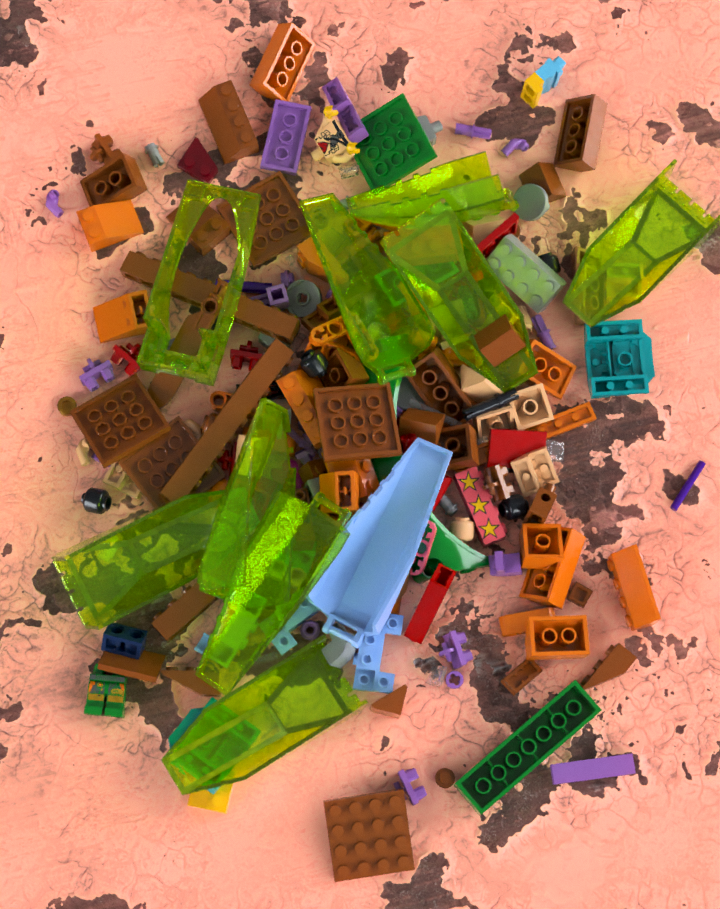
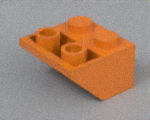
(340, 488)

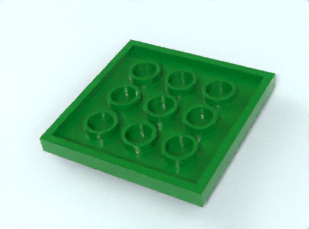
(394, 144)

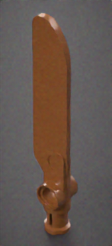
(187, 342)

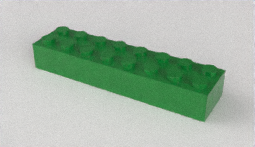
(527, 747)

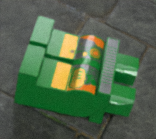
(105, 686)

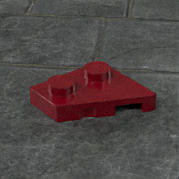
(198, 163)

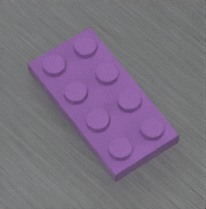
(285, 137)

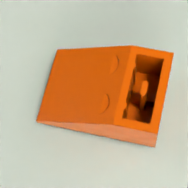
(121, 317)

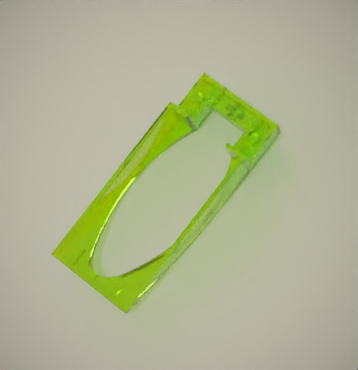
(153, 352)

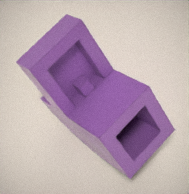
(275, 296)
(505, 564)

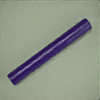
(687, 486)

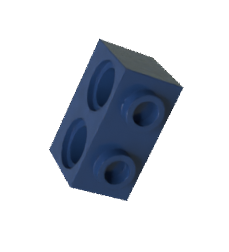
(124, 640)

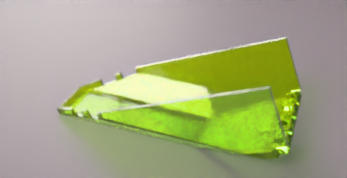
(638, 251)
(458, 290)
(256, 478)
(138, 559)
(262, 721)

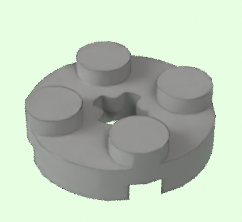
(308, 289)

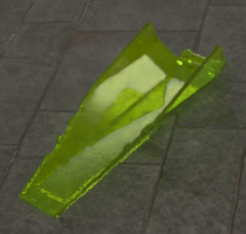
(369, 290)
(282, 568)

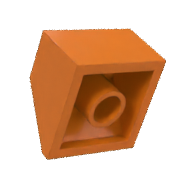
(540, 545)

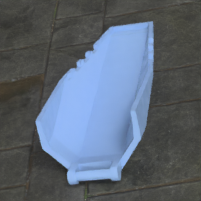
(382, 545)

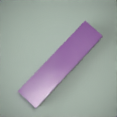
(347, 114)
(592, 769)

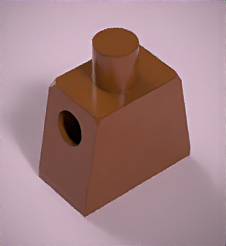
(541, 505)

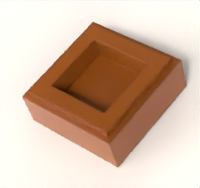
(579, 594)

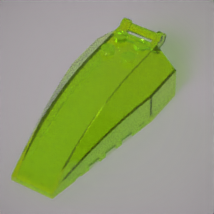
(461, 182)

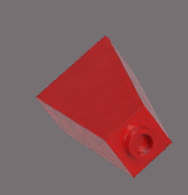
(430, 603)

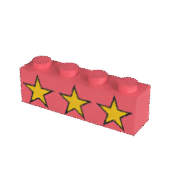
(480, 506)

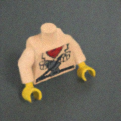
(332, 140)

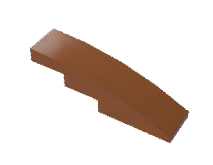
(324, 312)

